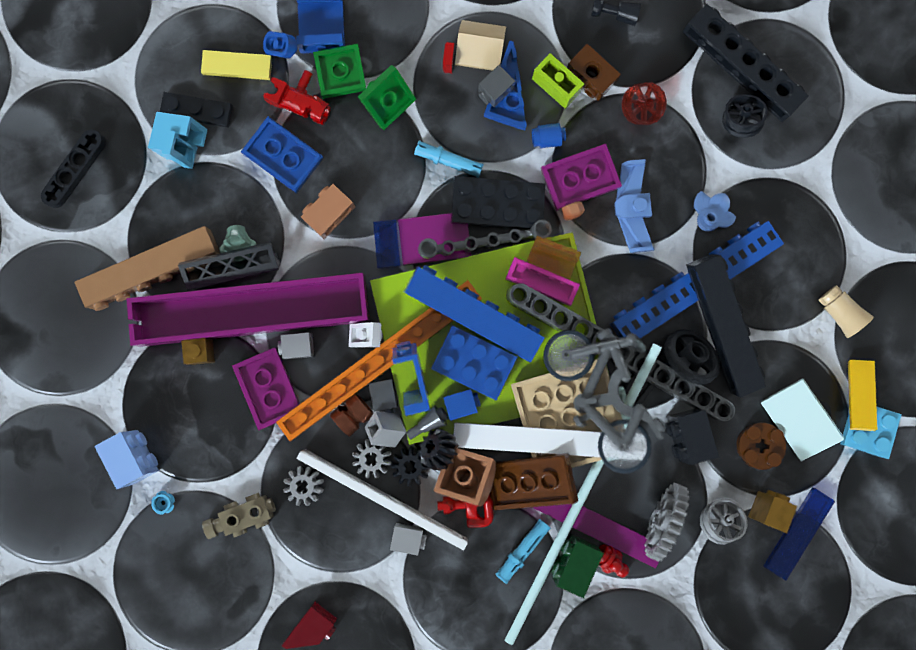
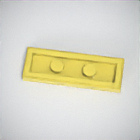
(236, 65)

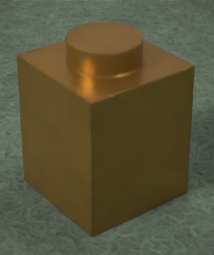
(198, 351)

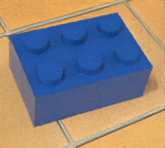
(474, 363)

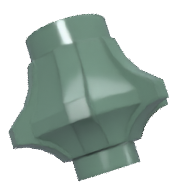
(236, 239)

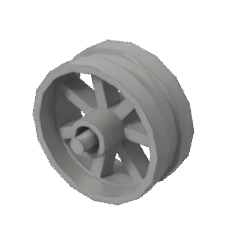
(723, 521)

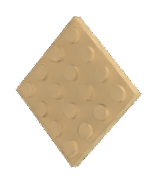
(550, 404)

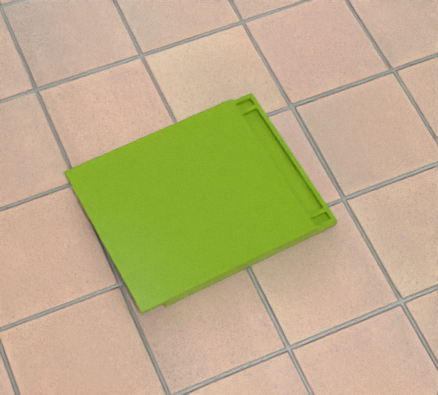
(487, 276)

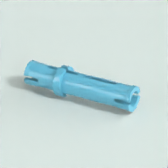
(449, 159)
(527, 545)

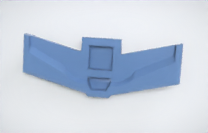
(633, 207)

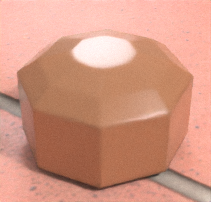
(572, 210)

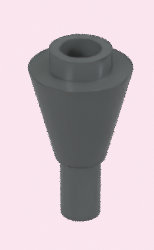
(432, 420)

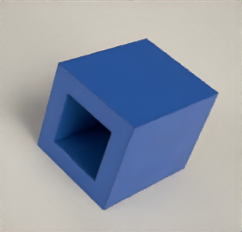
(461, 404)

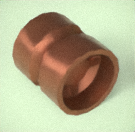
(351, 414)

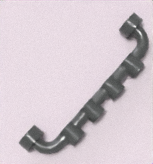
(429, 248)

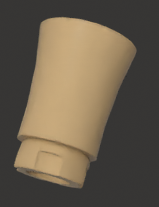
(845, 311)

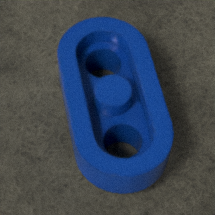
(280, 44)

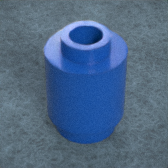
(548, 135)

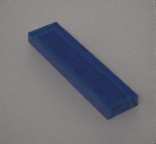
(800, 533)

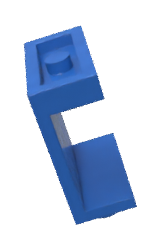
(320, 25)
(416, 400)

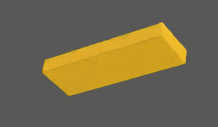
(862, 395)

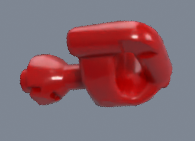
(448, 505)

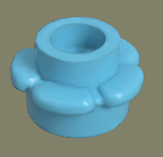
(156, 502)

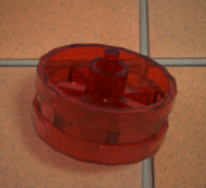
(644, 103)

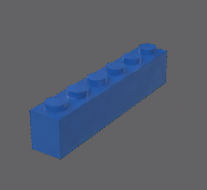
(474, 314)

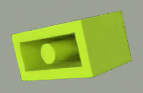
(557, 81)

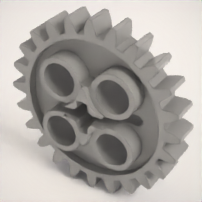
(666, 522)

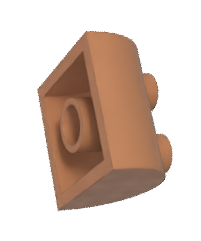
(468, 478)

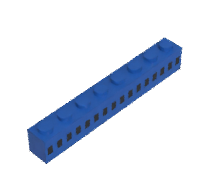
(680, 294)

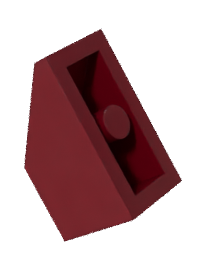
(312, 628)

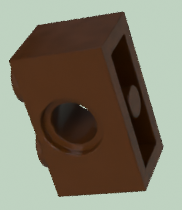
(589, 60)

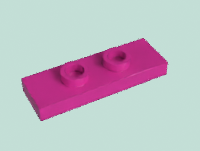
(543, 281)

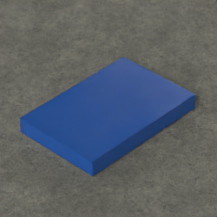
(282, 154)

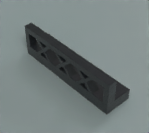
(229, 271)

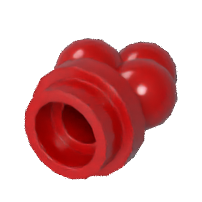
(612, 561)

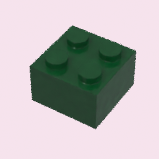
(576, 565)

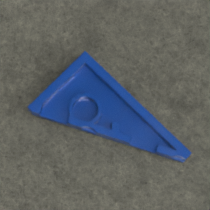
(511, 108)

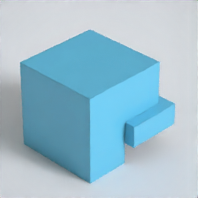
(177, 138)

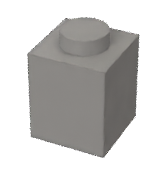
(296, 346)
(385, 429)
(408, 539)

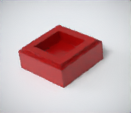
(448, 57)

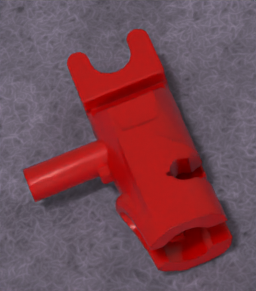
(298, 100)

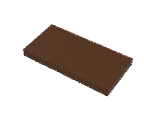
(533, 482)

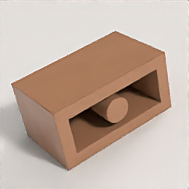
(327, 210)

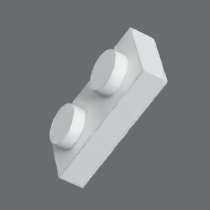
(365, 335)

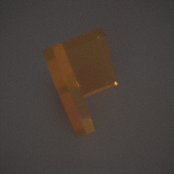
(553, 257)

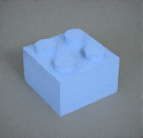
(127, 458)

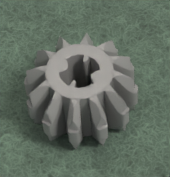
(363, 457)
(311, 487)

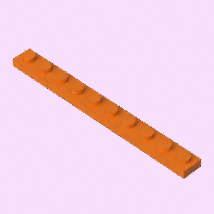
(362, 372)

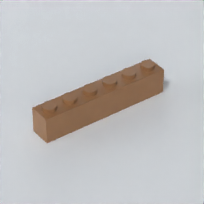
(145, 269)

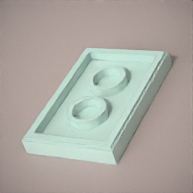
(802, 420)

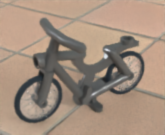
(623, 443)

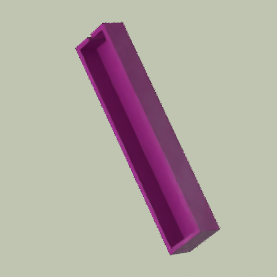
(248, 309)

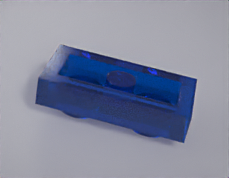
(386, 244)

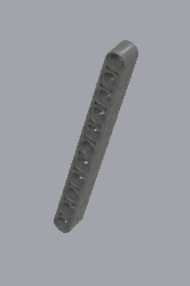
(671, 378)

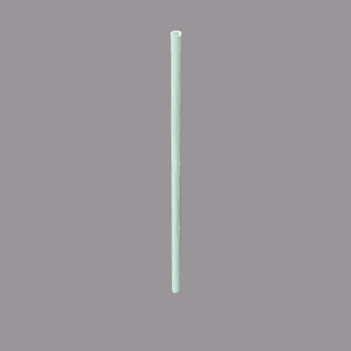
(575, 508)

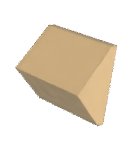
(479, 45)

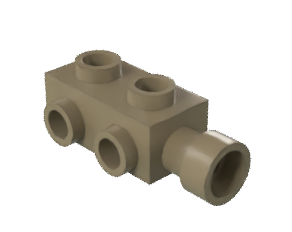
(243, 516)

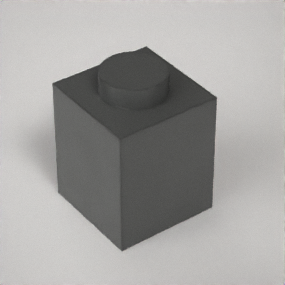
(496, 86)
(383, 396)

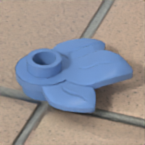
(715, 209)

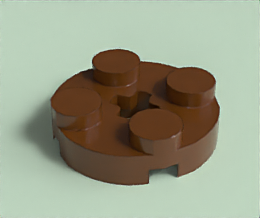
(772, 437)

